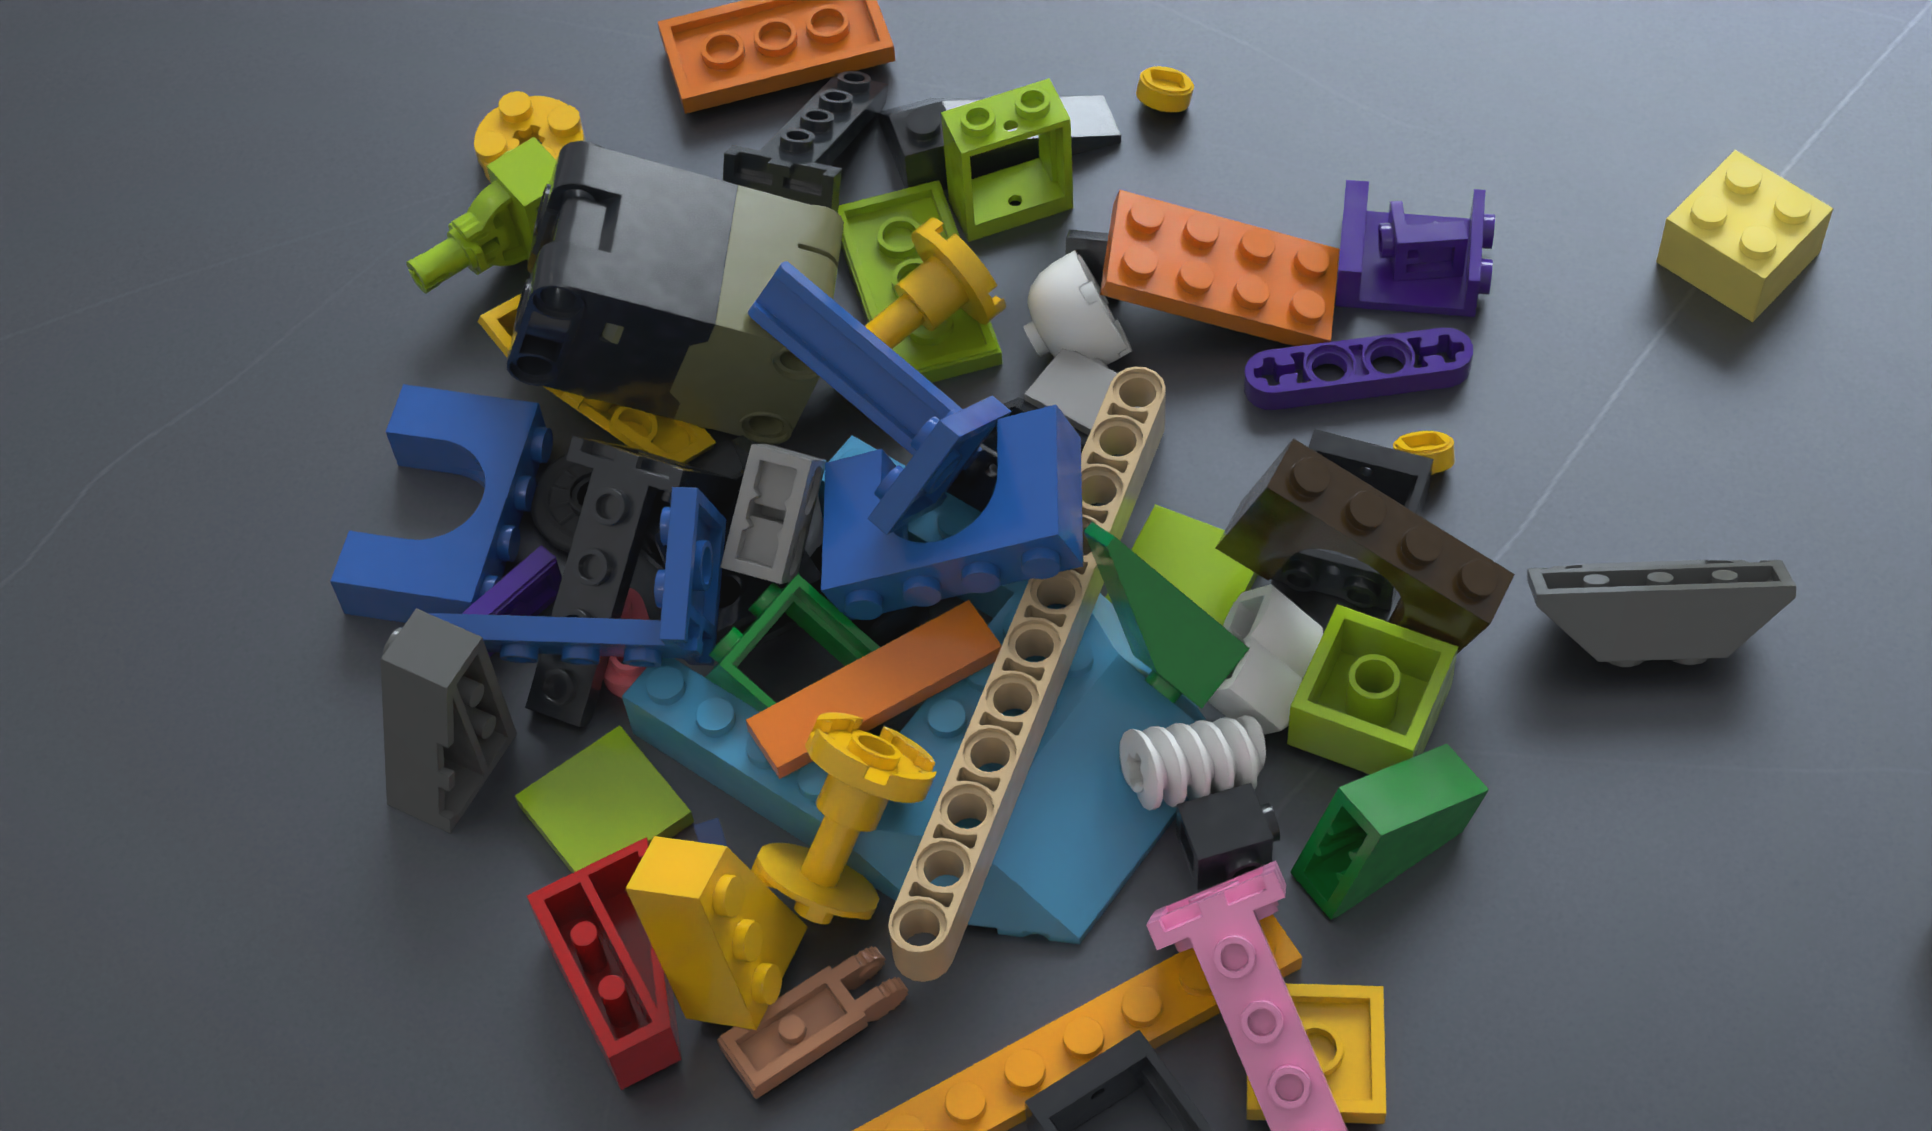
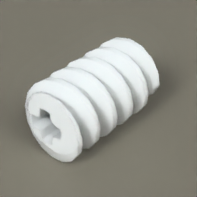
(1191, 759)

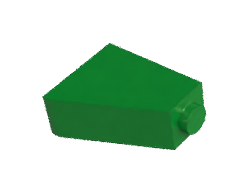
(1386, 826)

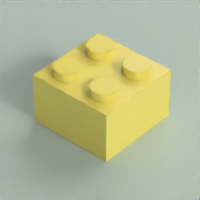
(1743, 235)

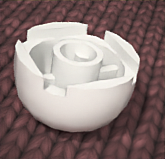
(1073, 314)

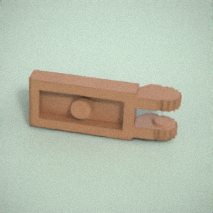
(810, 1022)

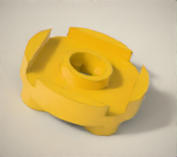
(522, 118)

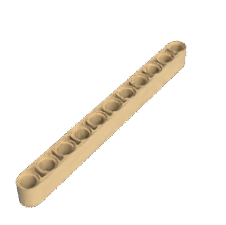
(1024, 686)

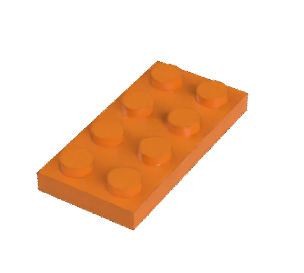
(770, 47)
(1220, 271)

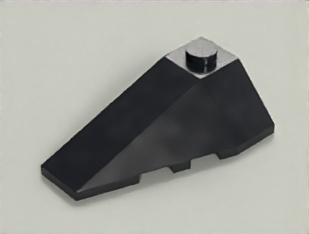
(918, 145)

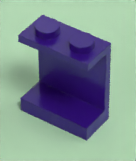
(1368, 280)

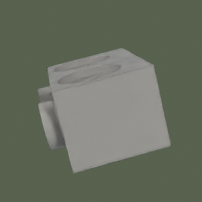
(773, 513)

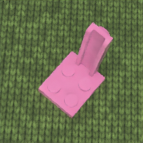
(1253, 995)

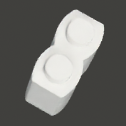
(1272, 669)

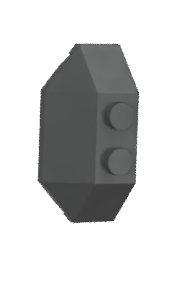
(1662, 607)

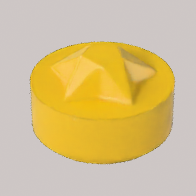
(1165, 89)
(1429, 445)

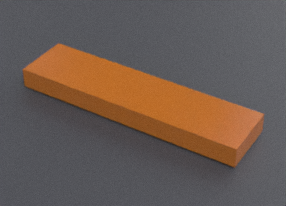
(878, 684)

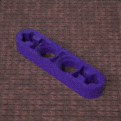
(1360, 377)

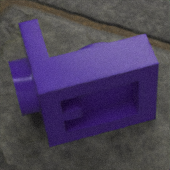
(1422, 249)

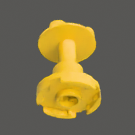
(938, 287)
(860, 781)

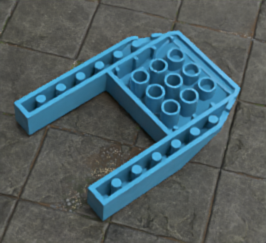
(1075, 820)

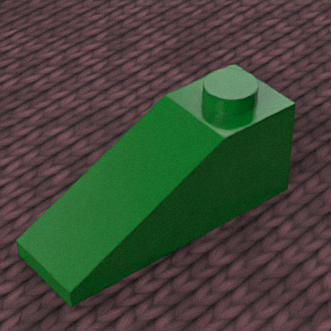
(1163, 626)

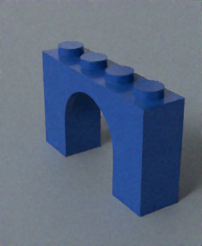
(465, 435)
(1021, 535)

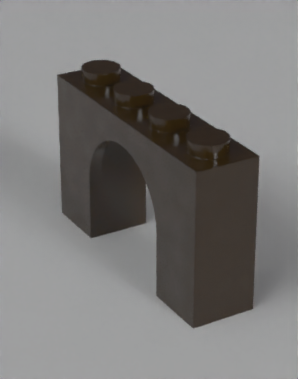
(1315, 504)

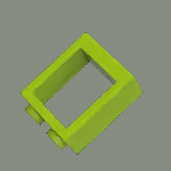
(1040, 184)

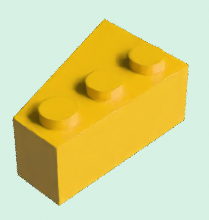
(714, 930)

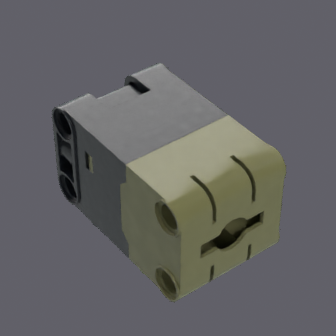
(651, 288)

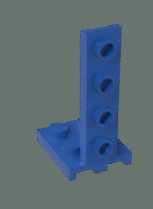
(884, 389)
(684, 590)

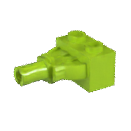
(498, 222)

